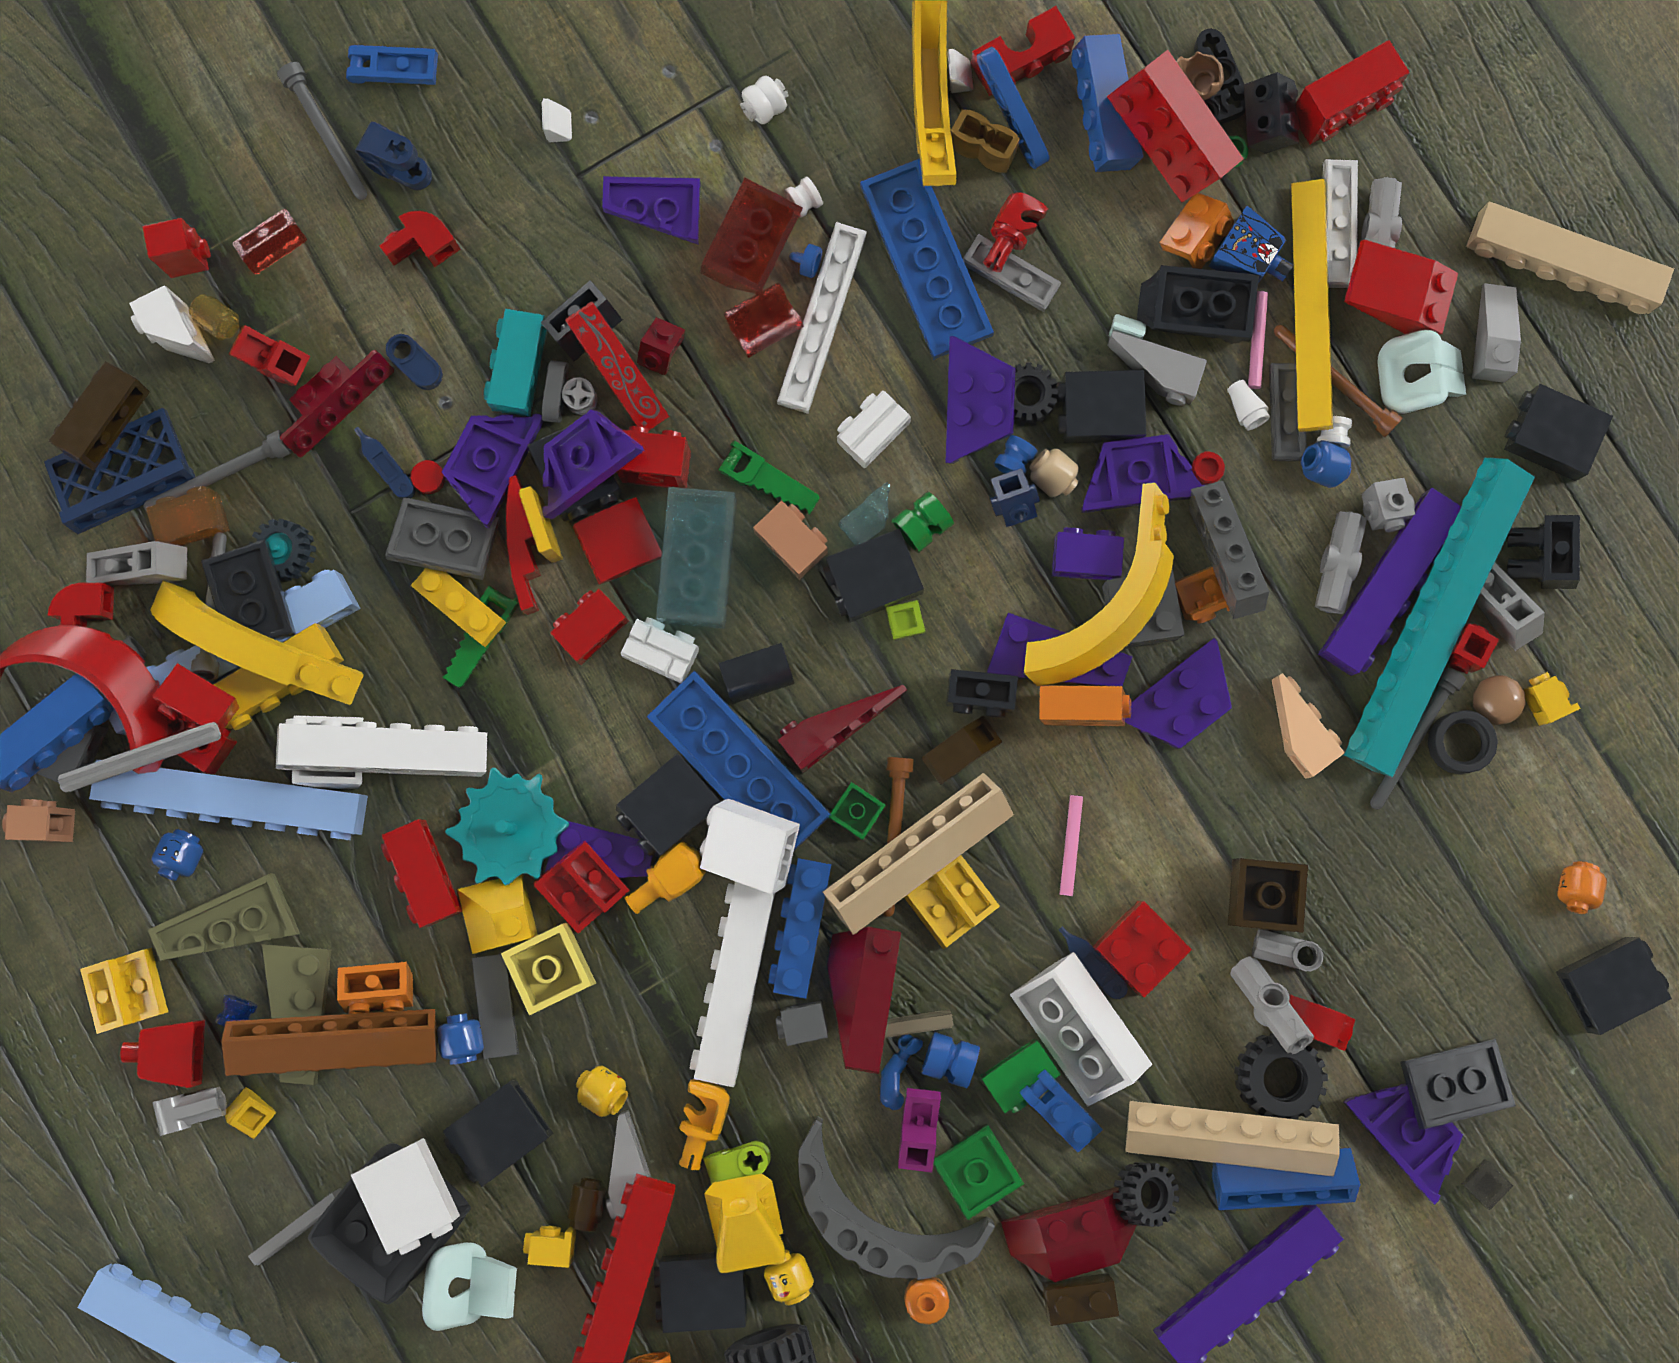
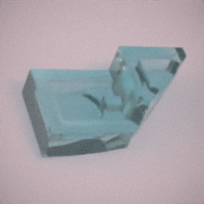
(867, 518)

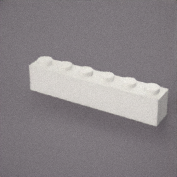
(381, 749)
(733, 986)

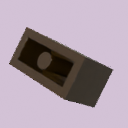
(1080, 1299)

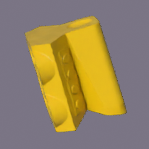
(745, 1223)

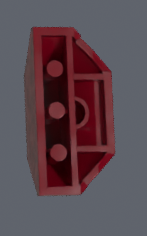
(1070, 1236)

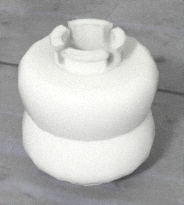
(764, 99)

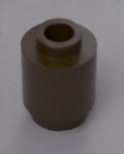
(586, 1204)

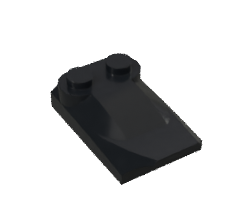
(1199, 303)

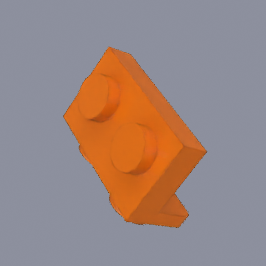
(1198, 230)
(1200, 596)

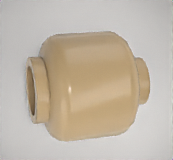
(1054, 472)

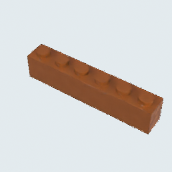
(329, 1042)

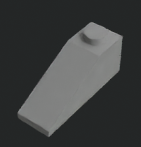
(1497, 334)
(1165, 369)
(138, 564)
(1510, 609)
(626, 1162)

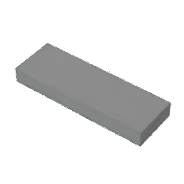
(1016, 277)
(291, 1231)

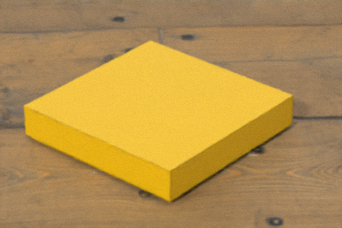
(540, 526)

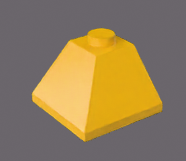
(497, 914)

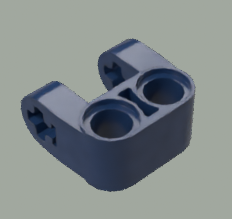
(392, 157)

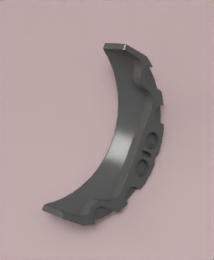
(869, 1242)

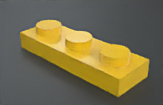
(459, 605)

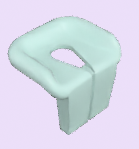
(1431, 390)
(489, 1291)

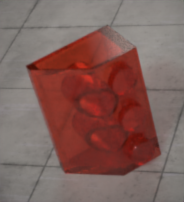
(750, 238)

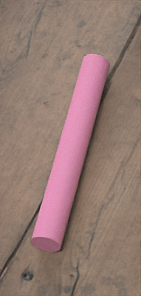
(1257, 341)
(1071, 845)

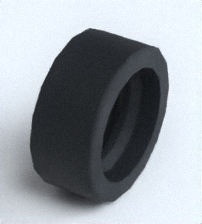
(1487, 736)

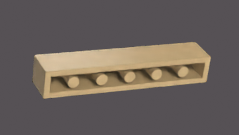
(1569, 258)
(918, 853)
(1232, 1138)

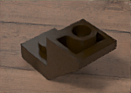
(961, 750)

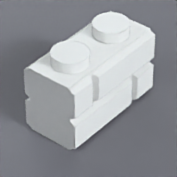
(873, 428)
(659, 650)

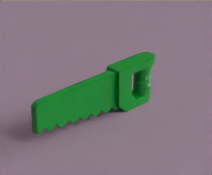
(767, 478)
(472, 651)

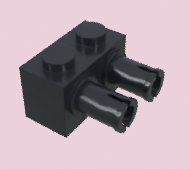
(1560, 552)

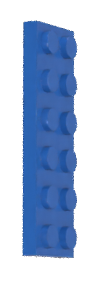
(926, 258)
(734, 756)

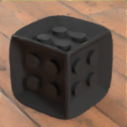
(353, 1247)

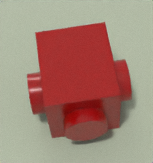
(1472, 649)

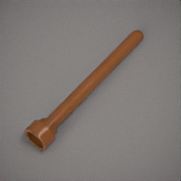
(1382, 418)
(899, 771)

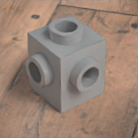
(1388, 505)

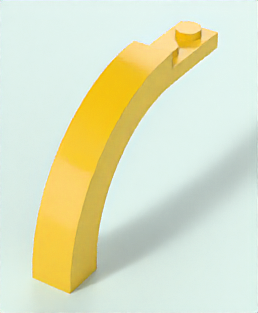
(931, 92)
(1123, 617)
(215, 633)

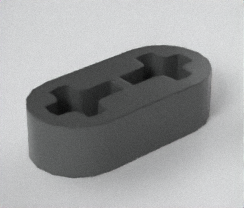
(553, 402)

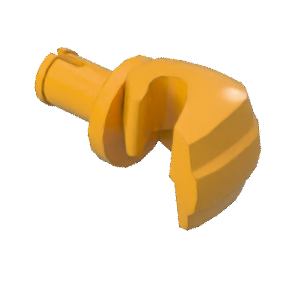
(670, 877)
(703, 1124)

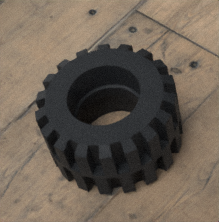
(1299, 1099)
(773, 1345)

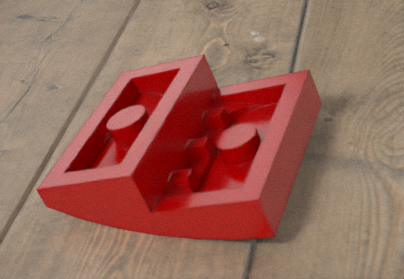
(617, 540)
(581, 886)

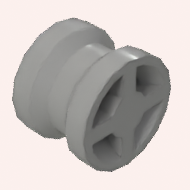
(579, 389)

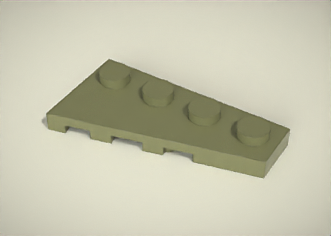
(234, 919)
(297, 988)

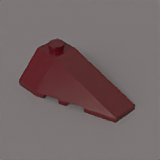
(821, 734)
(862, 985)

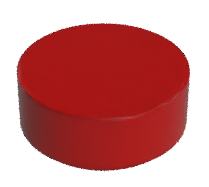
(1208, 467)
(427, 477)

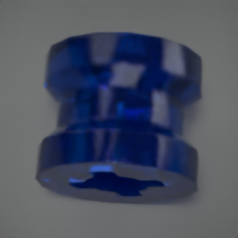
(235, 1009)

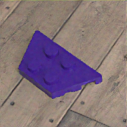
(978, 400)
(486, 458)
(583, 459)
(1133, 462)
(1184, 699)
(1420, 1153)

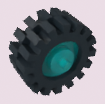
(288, 546)

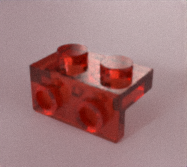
(763, 320)

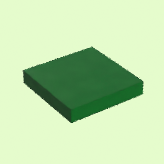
(977, 1172)

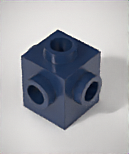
(1014, 498)

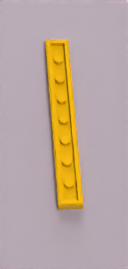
(1312, 306)

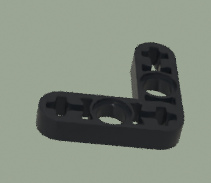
(1218, 103)

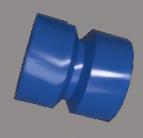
(950, 1060)

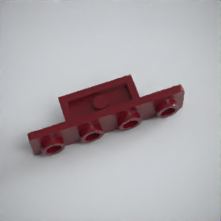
(331, 397)

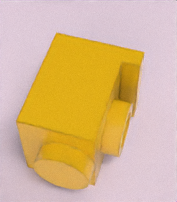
(1548, 699)
(550, 1246)

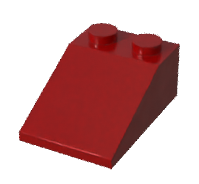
(1401, 288)

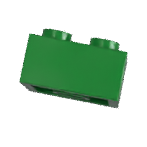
(857, 811)

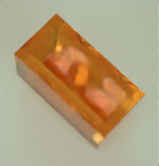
(188, 517)

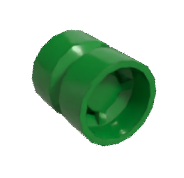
(923, 521)

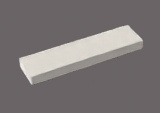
(1341, 213)

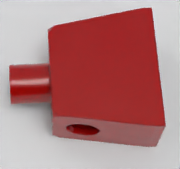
(169, 1053)

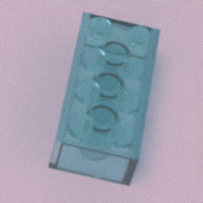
(696, 557)

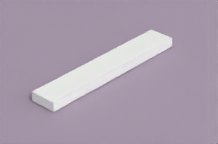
(821, 317)

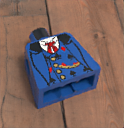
(1252, 248)

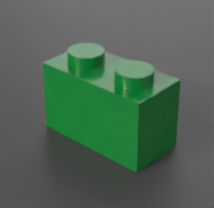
(1015, 1073)

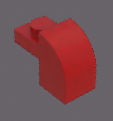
(420, 231)
(268, 356)
(81, 603)
(1324, 1023)

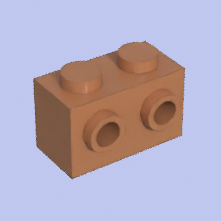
(791, 539)
(38, 822)

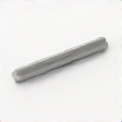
(139, 757)

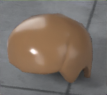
(1204, 73)
(1499, 699)

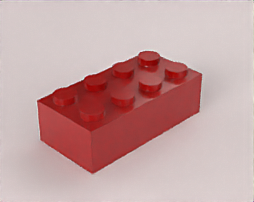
(1175, 127)

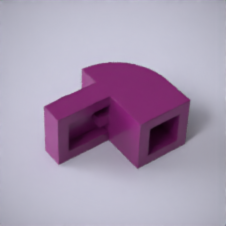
(919, 1130)

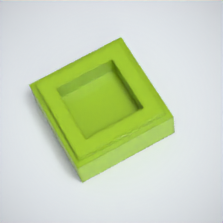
(905, 620)

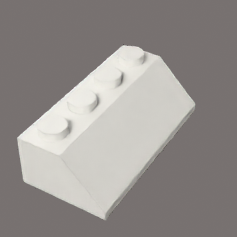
(1081, 1030)

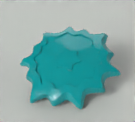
(508, 827)

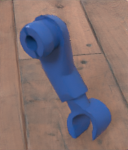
(890, 1074)

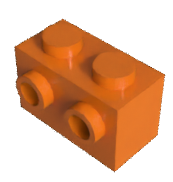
(375, 987)

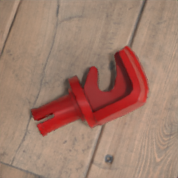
(1010, 228)

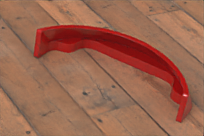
(110, 667)

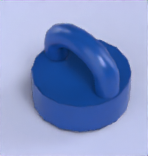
(809, 260)

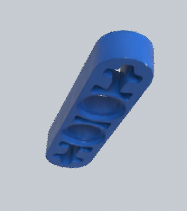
(1012, 107)

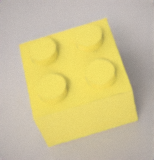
(548, 968)

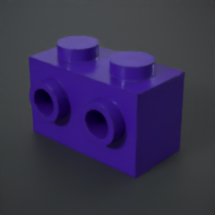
(1088, 554)

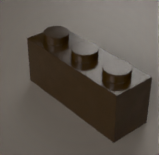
(99, 415)

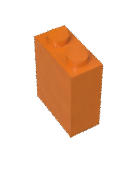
(1084, 705)

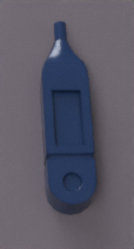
(386, 466)
(1096, 966)

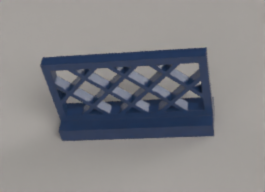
(127, 495)

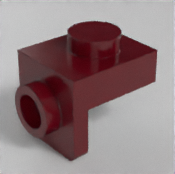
(659, 345)

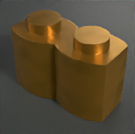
(988, 142)

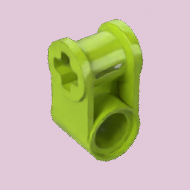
(733, 1162)

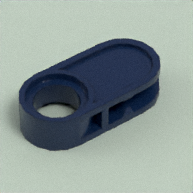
(418, 365)

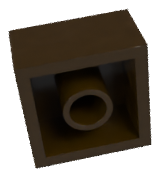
(1268, 895)

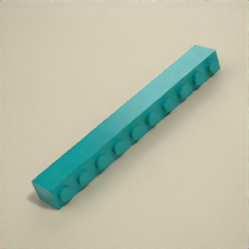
(1439, 615)

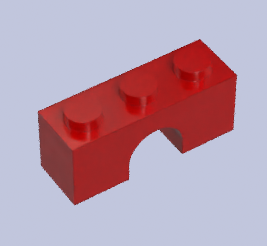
(1049, 40)

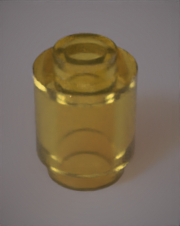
(214, 317)

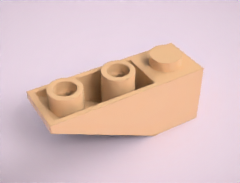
(1303, 735)

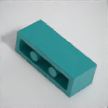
(516, 363)

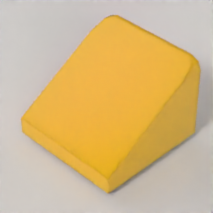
(249, 1113)

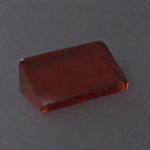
(269, 241)

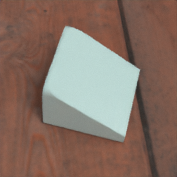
(1128, 326)

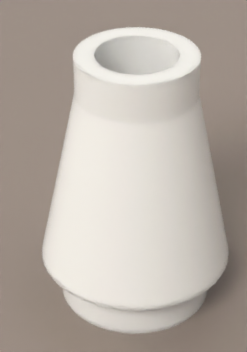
(1248, 406)

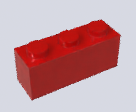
(420, 874)

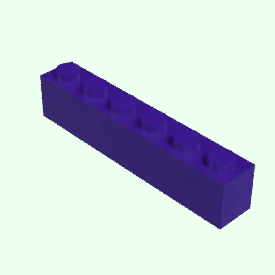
(1390, 584)
(1249, 1285)

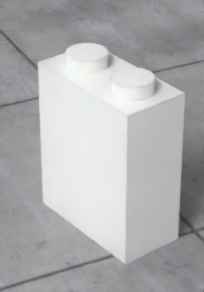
(748, 846)
(406, 1198)

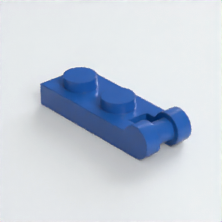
(392, 65)
(1061, 1111)

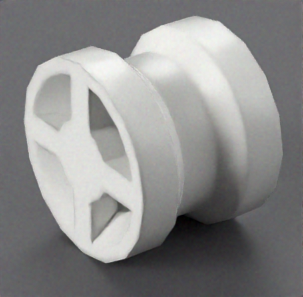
(804, 195)
(1339, 433)

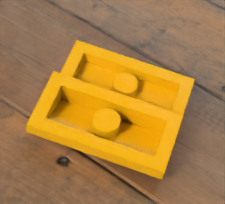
(952, 902)
(124, 990)

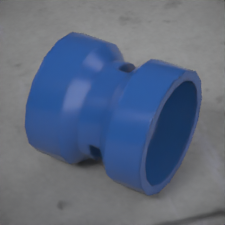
(1016, 456)

